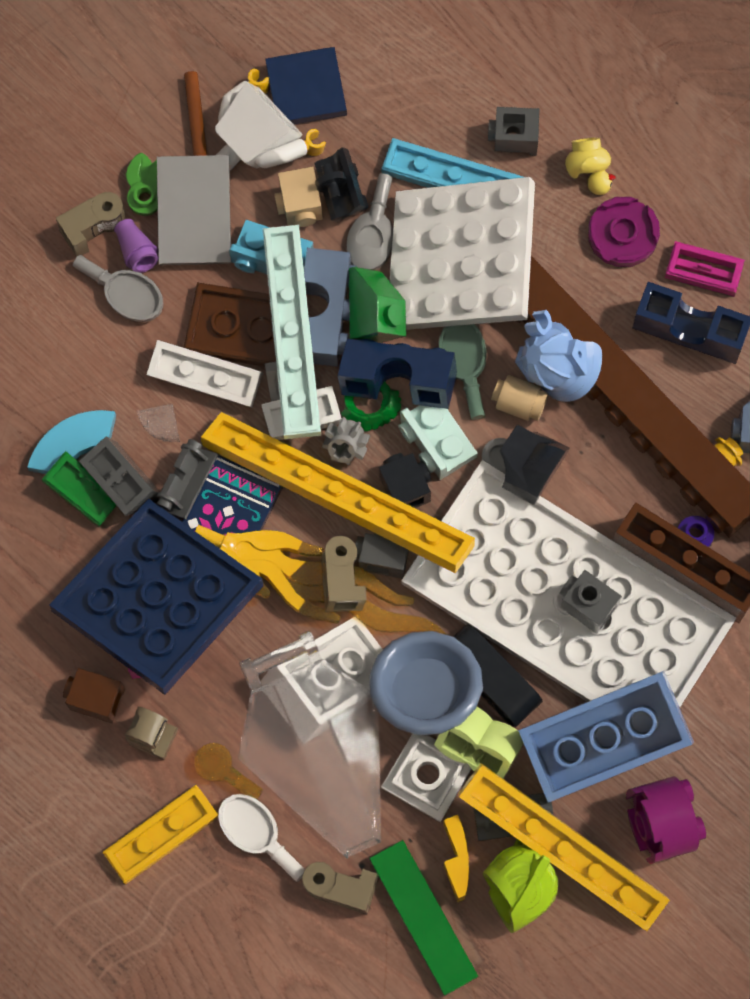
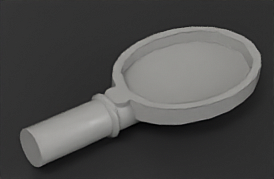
(372, 232)
(126, 291)

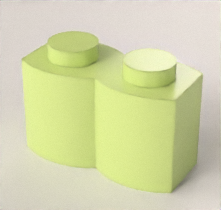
(482, 741)

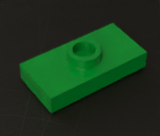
(79, 489)

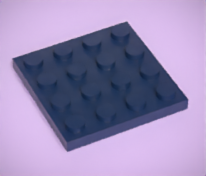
(156, 596)

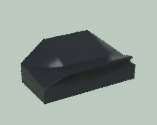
(530, 462)

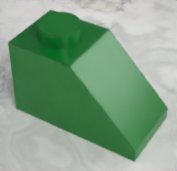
(375, 307)

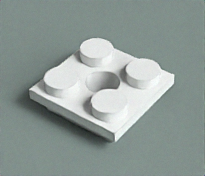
(428, 798)

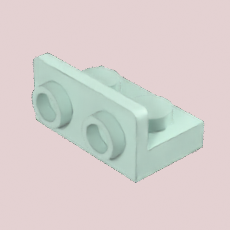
(438, 438)

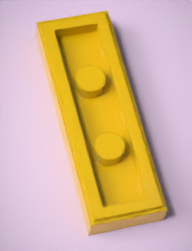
(160, 834)

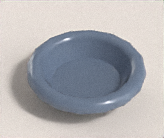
(425, 683)

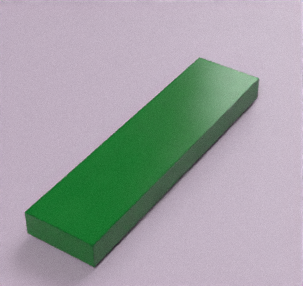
(423, 918)

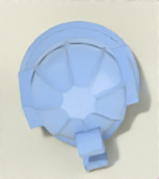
(557, 361)

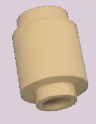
(519, 398)

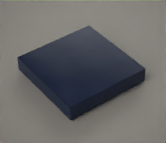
(307, 85)

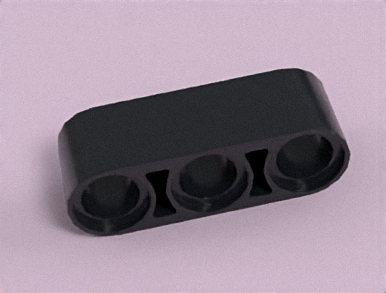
(502, 685)

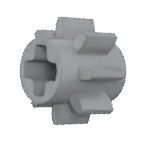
(345, 441)

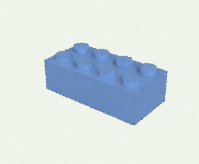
(606, 736)

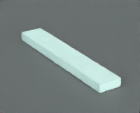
(291, 332)

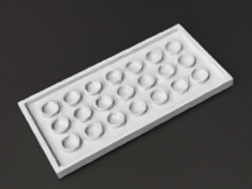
(514, 597)

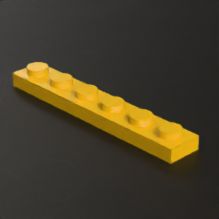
(563, 847)

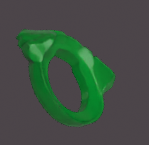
(389, 408)

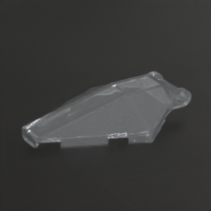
(316, 745)

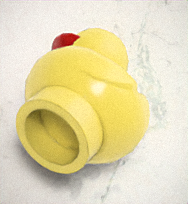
(590, 158)

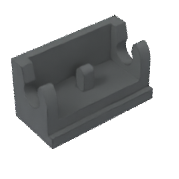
(119, 476)

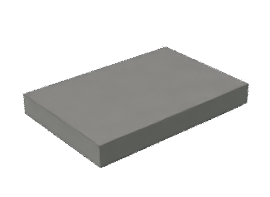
(193, 210)

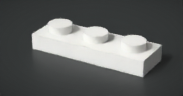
(204, 373)

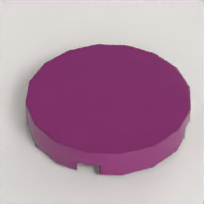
(623, 232)

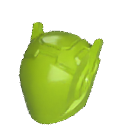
(521, 885)

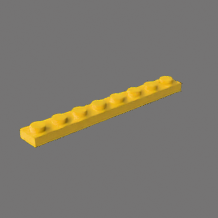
(338, 492)

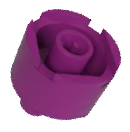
(665, 819)

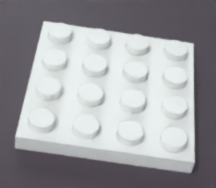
(463, 252)

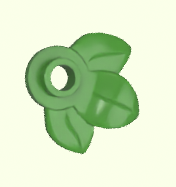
(142, 179)

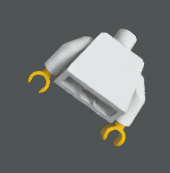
(258, 129)

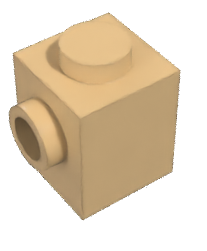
(299, 197)

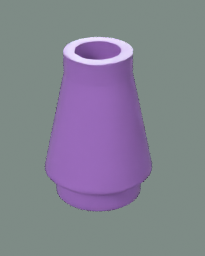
(136, 247)

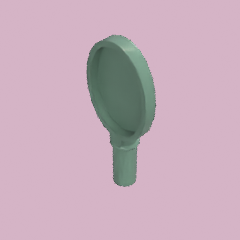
(470, 361)

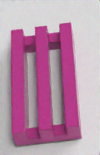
(703, 281)

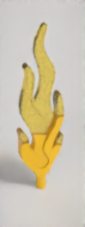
(302, 581)

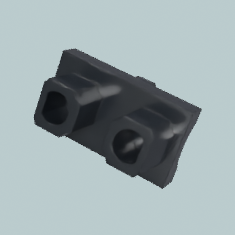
(340, 185)

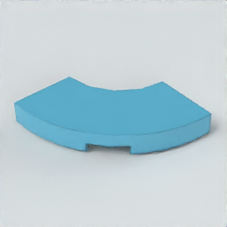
(74, 435)

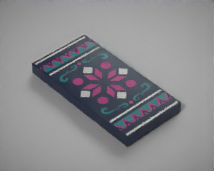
(233, 500)

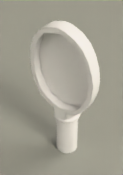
(254, 830)

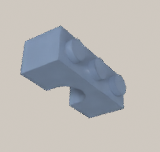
(328, 277)

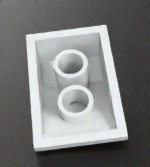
(346, 647)

